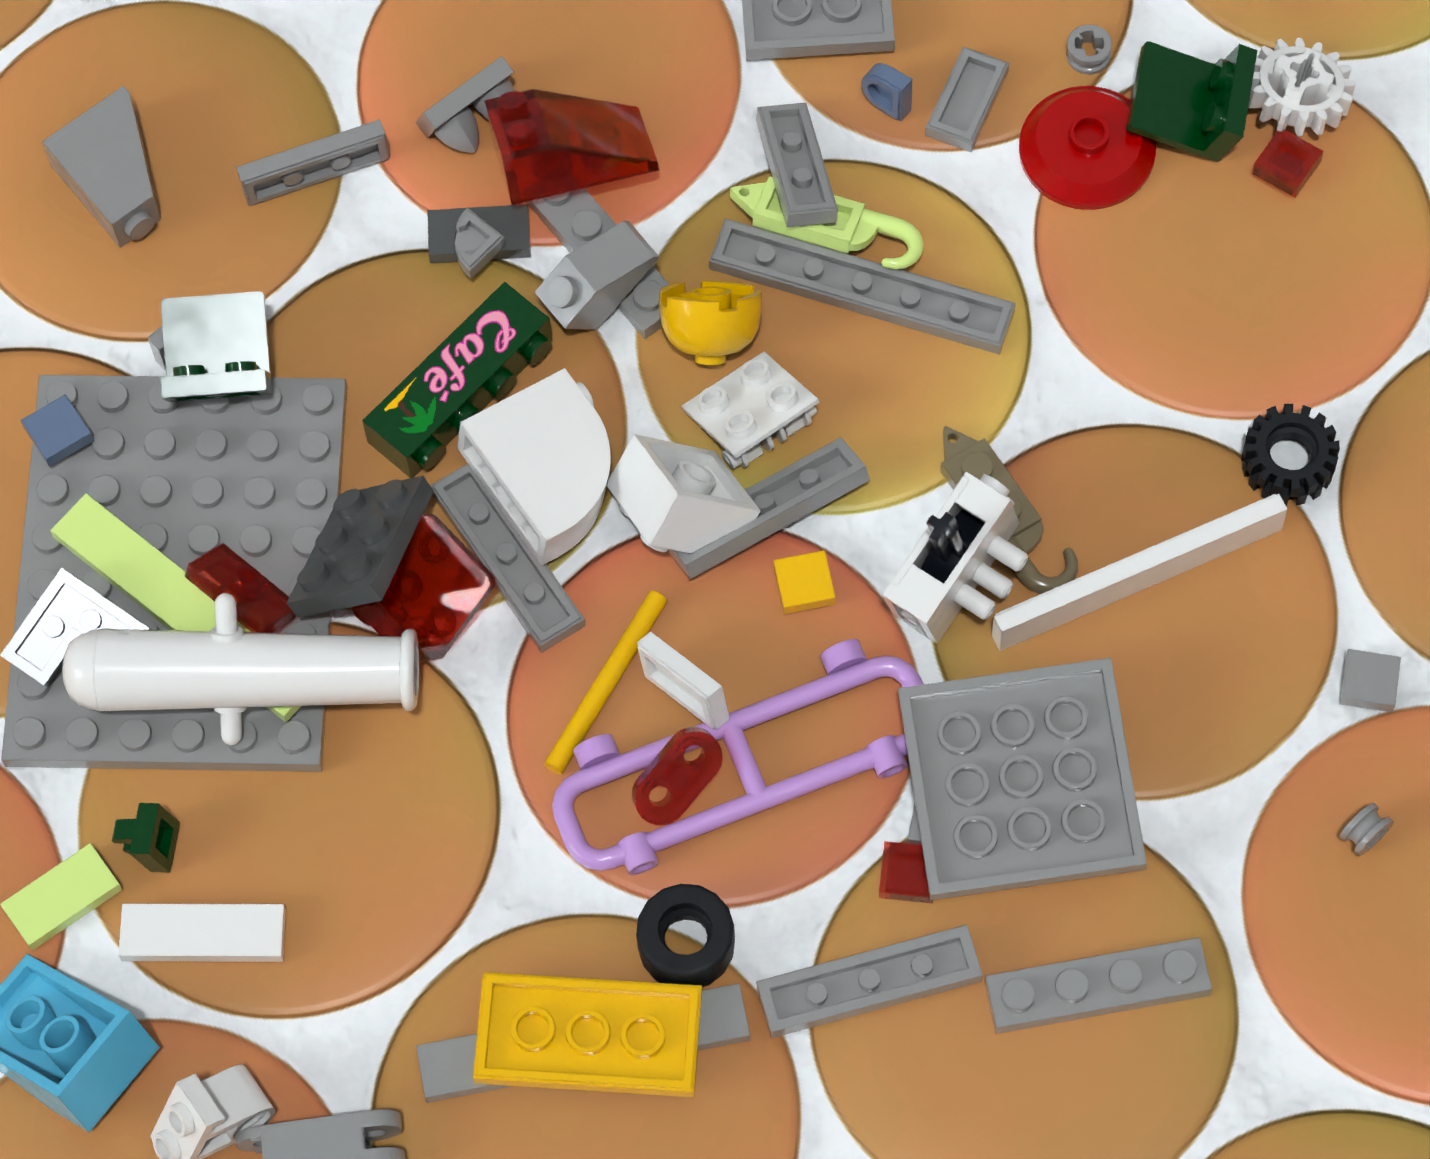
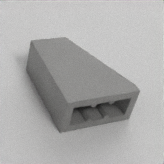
(107, 167)

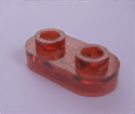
(681, 777)

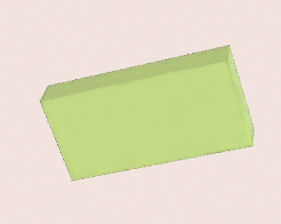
(61, 897)

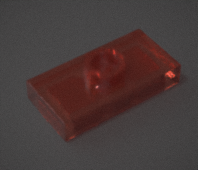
(258, 601)

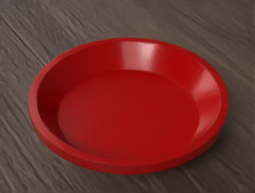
(1081, 150)

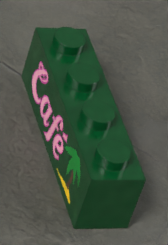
(458, 380)

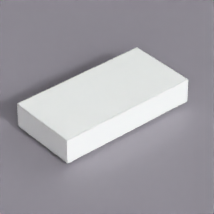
(683, 681)

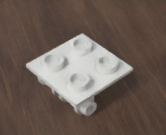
(751, 407)

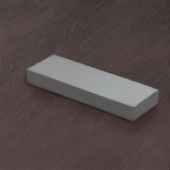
(313, 162)
(796, 164)

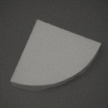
(475, 243)

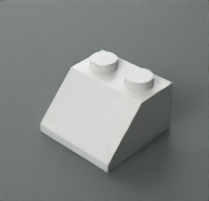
(678, 494)

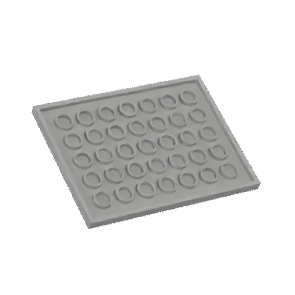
(185, 481)

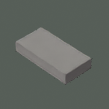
(967, 99)

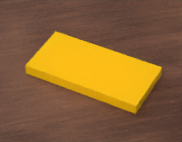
(588, 1034)

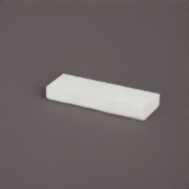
(202, 932)

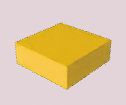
(804, 582)

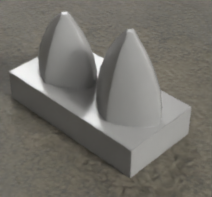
(452, 117)

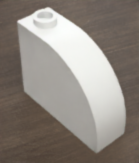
(542, 461)

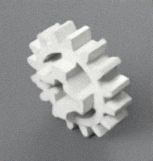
(1301, 87)

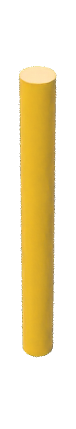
(605, 682)

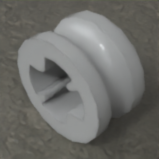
(1077, 56)
(1366, 829)

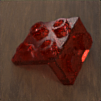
(432, 591)

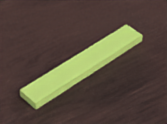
(139, 572)

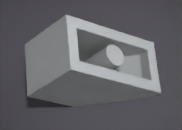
(597, 277)

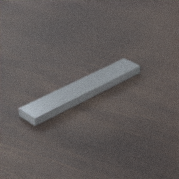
(862, 286)
(449, 1063)

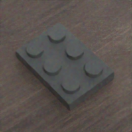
(360, 546)

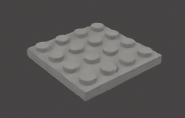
(1021, 779)

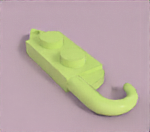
(852, 232)

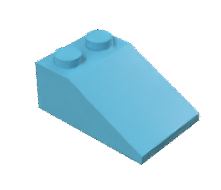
(68, 1042)

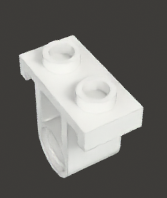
(209, 1113)

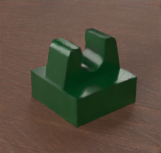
(149, 836)

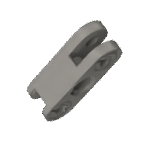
(326, 1137)

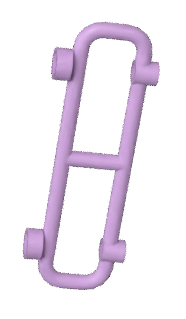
(602, 763)

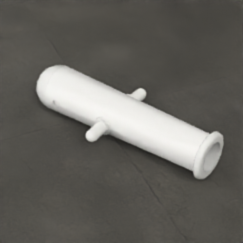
(237, 669)

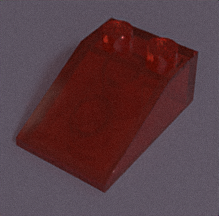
(565, 143)

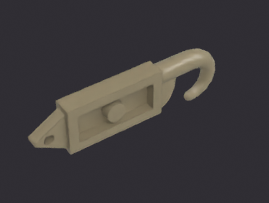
(980, 459)

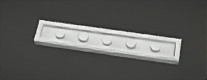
(1138, 571)

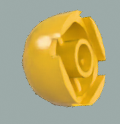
(710, 319)

